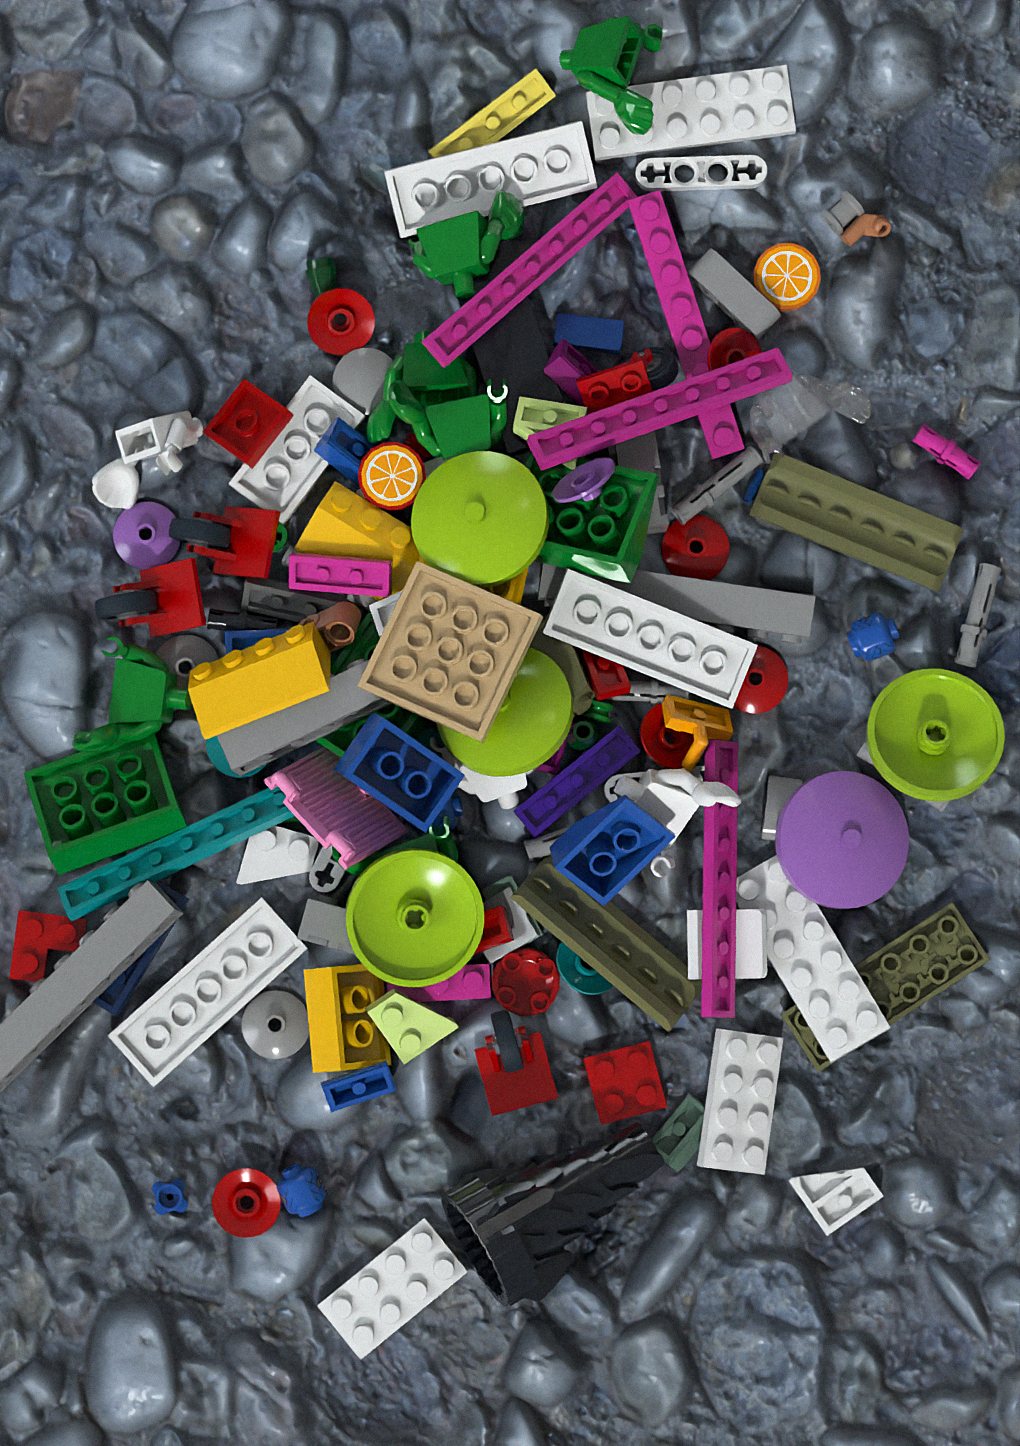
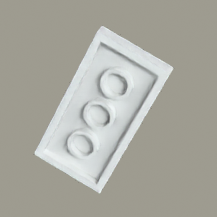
(291, 464)
(740, 1101)
(392, 1288)

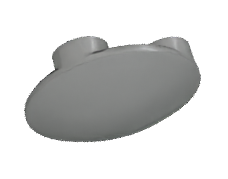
(361, 378)

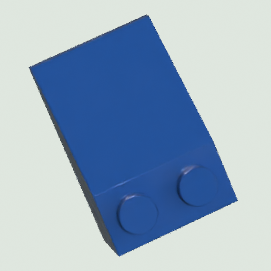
(609, 848)

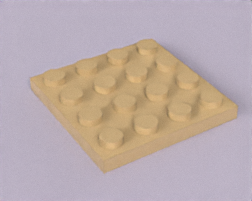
(450, 651)

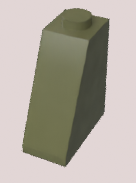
(570, 663)

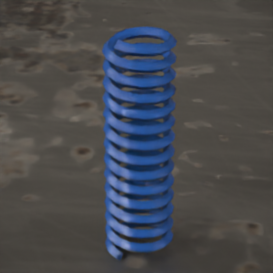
(755, 488)

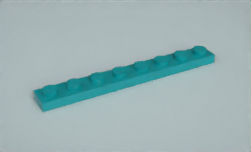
(174, 852)

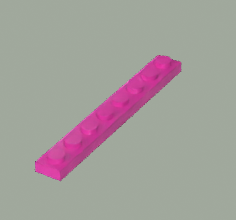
(529, 270)
(681, 313)
(659, 408)
(719, 886)

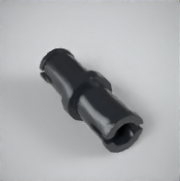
(235, 621)

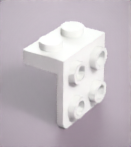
(750, 944)

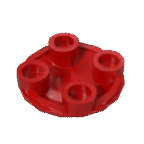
(525, 982)

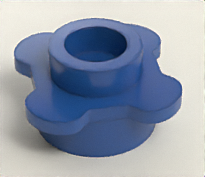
(161, 1191)

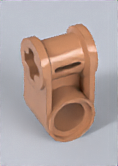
(336, 624)

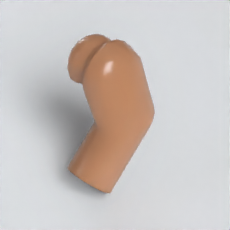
(866, 225)

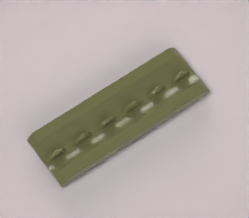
(856, 521)
(610, 944)
(906, 972)

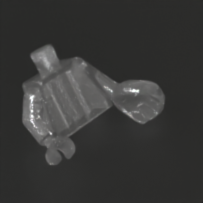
(798, 405)

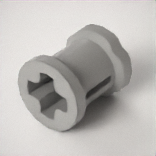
(841, 212)

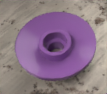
(584, 481)
(145, 553)

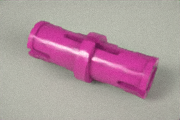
(946, 451)

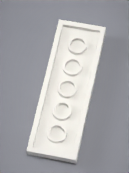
(698, 113)
(528, 166)
(649, 638)
(811, 962)
(207, 992)

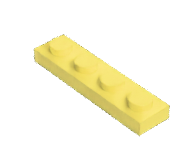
(498, 116)

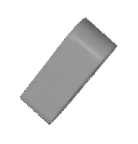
(733, 294)

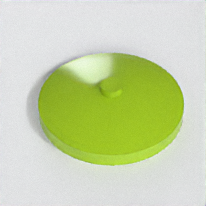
(480, 518)
(527, 727)
(935, 735)
(414, 917)

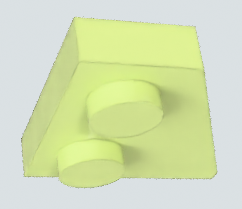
(538, 415)
(408, 1024)

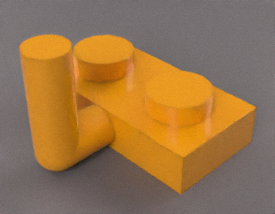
(698, 719)

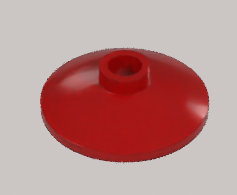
(346, 336)
(731, 346)
(683, 561)
(773, 685)
(652, 738)
(236, 1218)

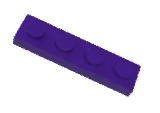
(577, 781)

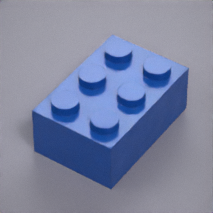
(399, 772)

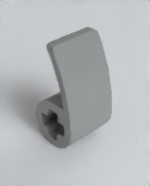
(778, 792)

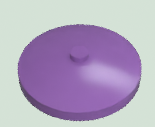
(842, 840)

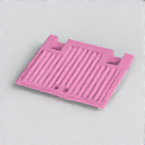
(336, 808)

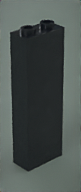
(513, 352)

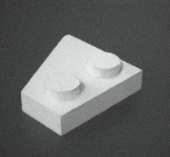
(277, 854)
(836, 1195)

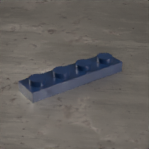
(121, 989)

